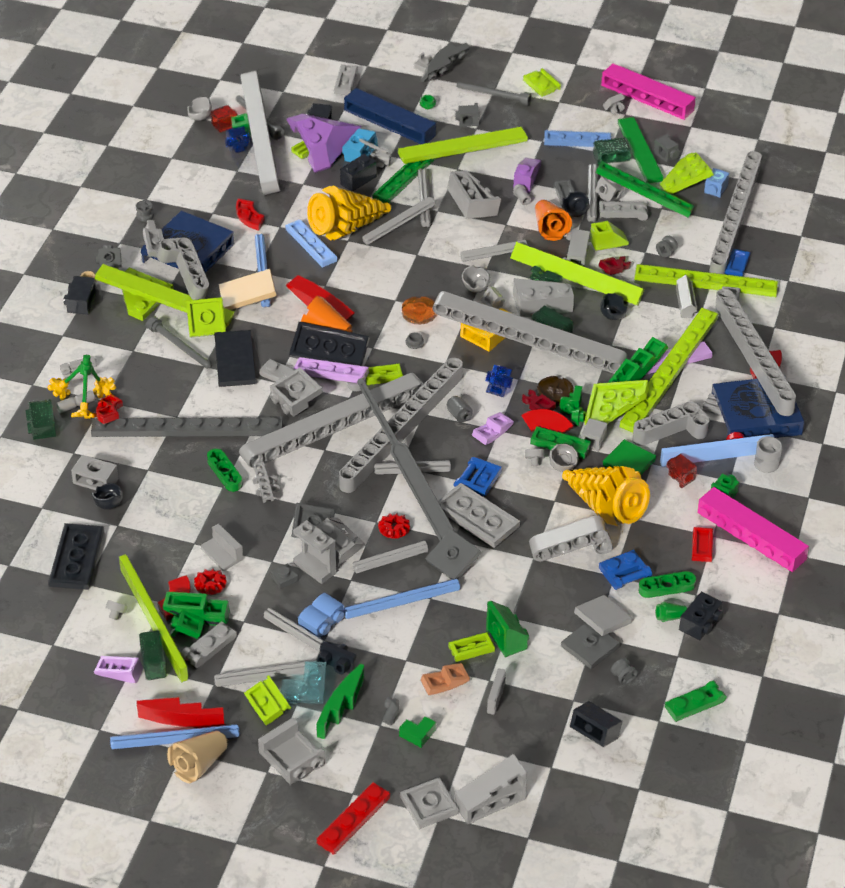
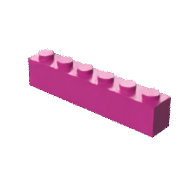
(648, 91)
(753, 529)

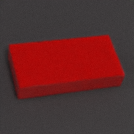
(702, 544)

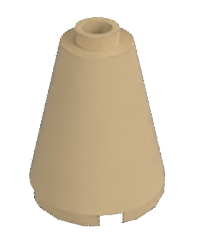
(196, 755)

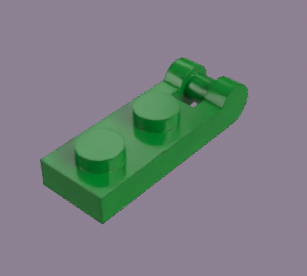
(695, 701)

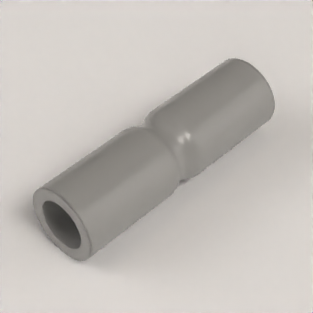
(73, 402)

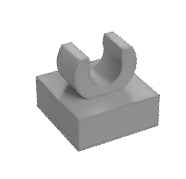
(422, 62)
(614, 102)
(492, 298)

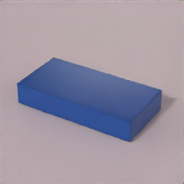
(737, 263)

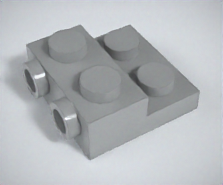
(294, 391)

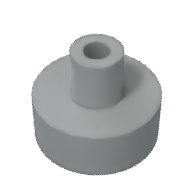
(534, 455)
(115, 608)

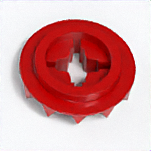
(400, 529)
(210, 587)

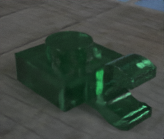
(548, 276)

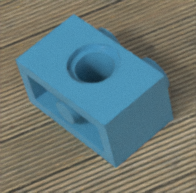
(354, 148)

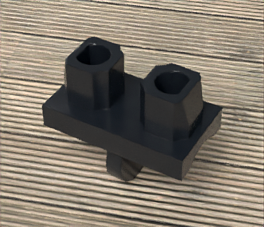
(337, 657)

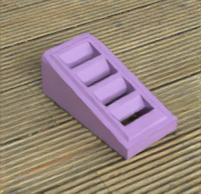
(130, 674)

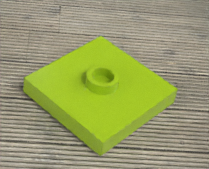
(205, 317)

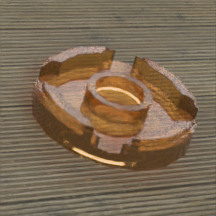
(418, 310)

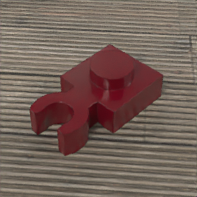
(612, 266)
(536, 402)

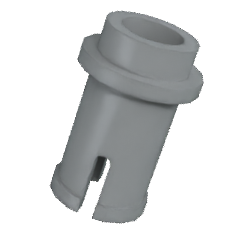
(520, 192)

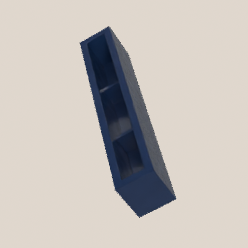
(390, 116)

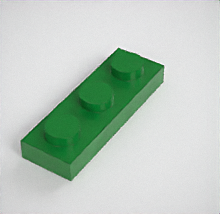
(548, 439)

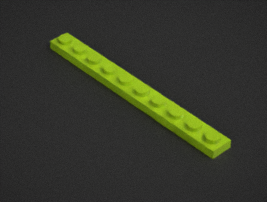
(671, 367)

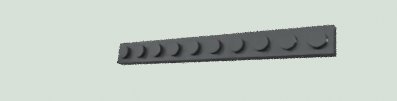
(186, 427)

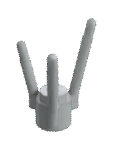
(382, 157)

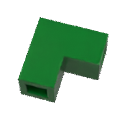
(418, 733)

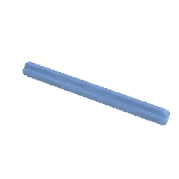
(261, 260)
(401, 598)
(168, 737)

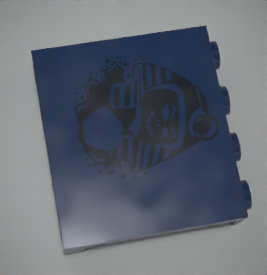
(207, 238)
(751, 412)

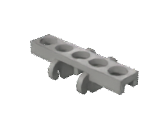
(265, 480)

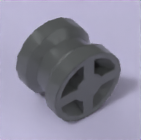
(144, 210)
(666, 246)
(624, 671)

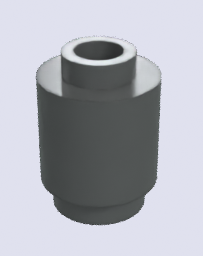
(459, 409)

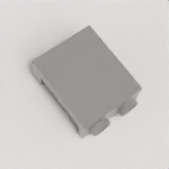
(317, 553)
(290, 752)

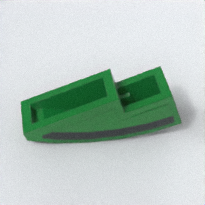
(198, 604)

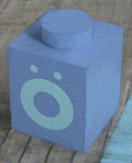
(718, 183)

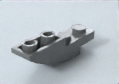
(443, 59)

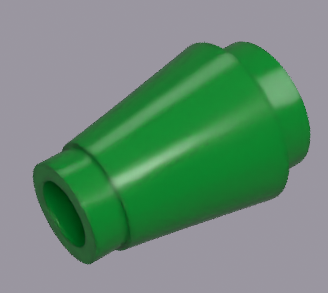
(669, 611)

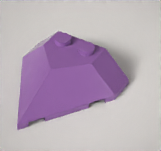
(322, 138)

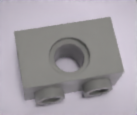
(93, 472)

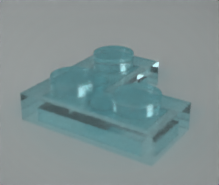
(310, 688)

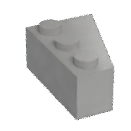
(471, 197)
(534, 294)
(492, 790)

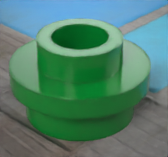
(427, 102)
(578, 416)

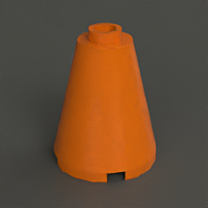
(552, 220)
(324, 315)

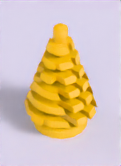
(342, 212)
(611, 492)

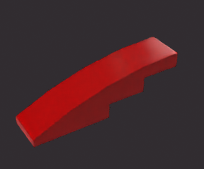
(307, 291)
(171, 712)

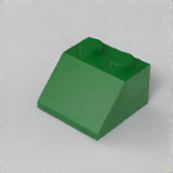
(505, 629)

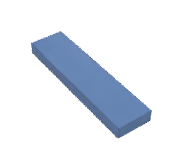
(574, 138)

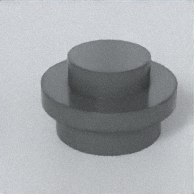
(414, 340)

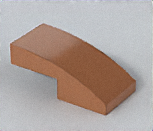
(449, 678)

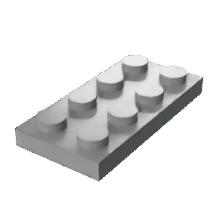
(478, 515)

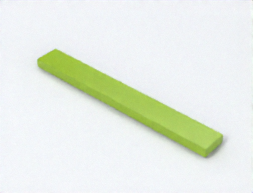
(462, 145)
(577, 273)
(706, 280)
(148, 289)
(153, 618)

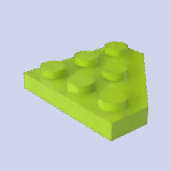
(686, 173)
(139, 306)
(614, 399)

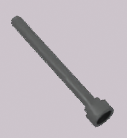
(524, 98)
(276, 131)
(155, 325)

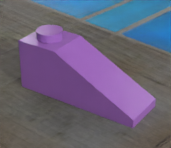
(526, 173)

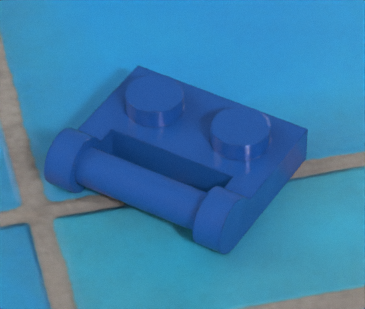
(484, 477)
(623, 565)

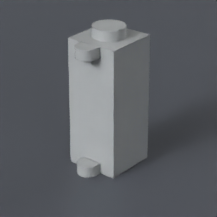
(578, 246)

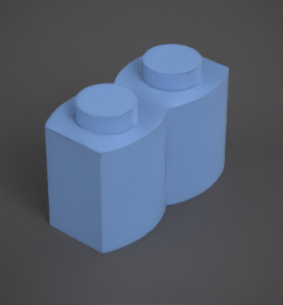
(321, 615)

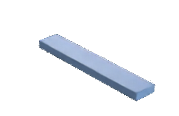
(713, 450)

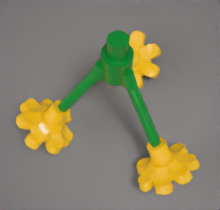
(102, 387)

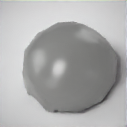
(200, 109)
(475, 278)
(563, 457)

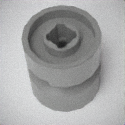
(768, 454)

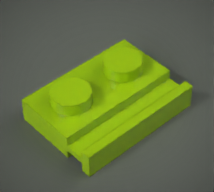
(541, 82)
(267, 700)

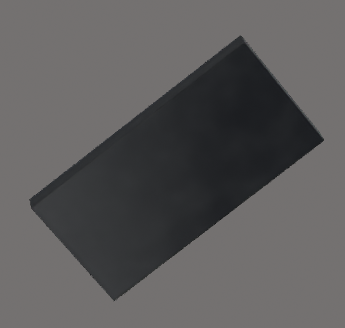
(328, 344)
(234, 358)
(76, 556)

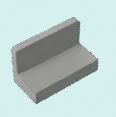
(223, 548)

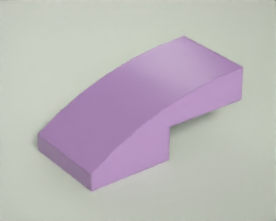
(493, 429)

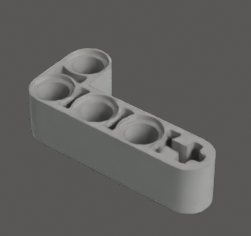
(184, 254)
(671, 421)
(571, 538)

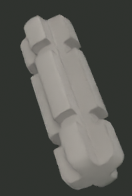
(66, 368)

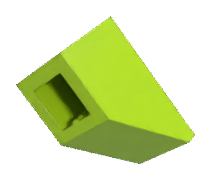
(606, 236)

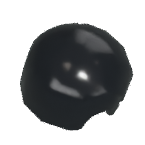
(576, 203)
(613, 306)
(108, 496)

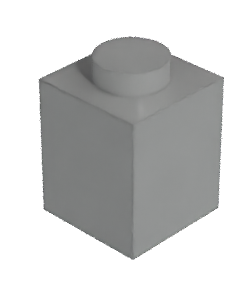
(595, 432)

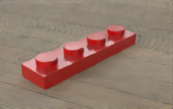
(353, 818)

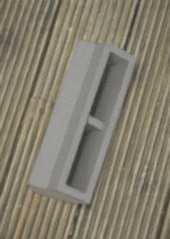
(686, 297)

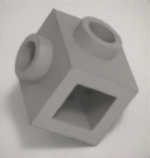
(609, 190)

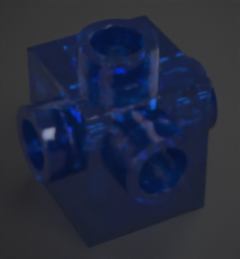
(239, 134)
(498, 380)

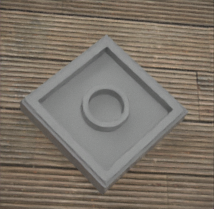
(603, 615)
(429, 803)

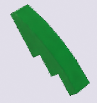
(640, 362)
(342, 697)

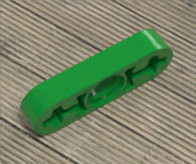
(224, 477)
(677, 580)

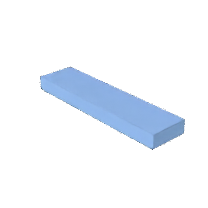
(311, 243)

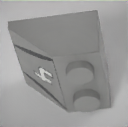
(345, 540)

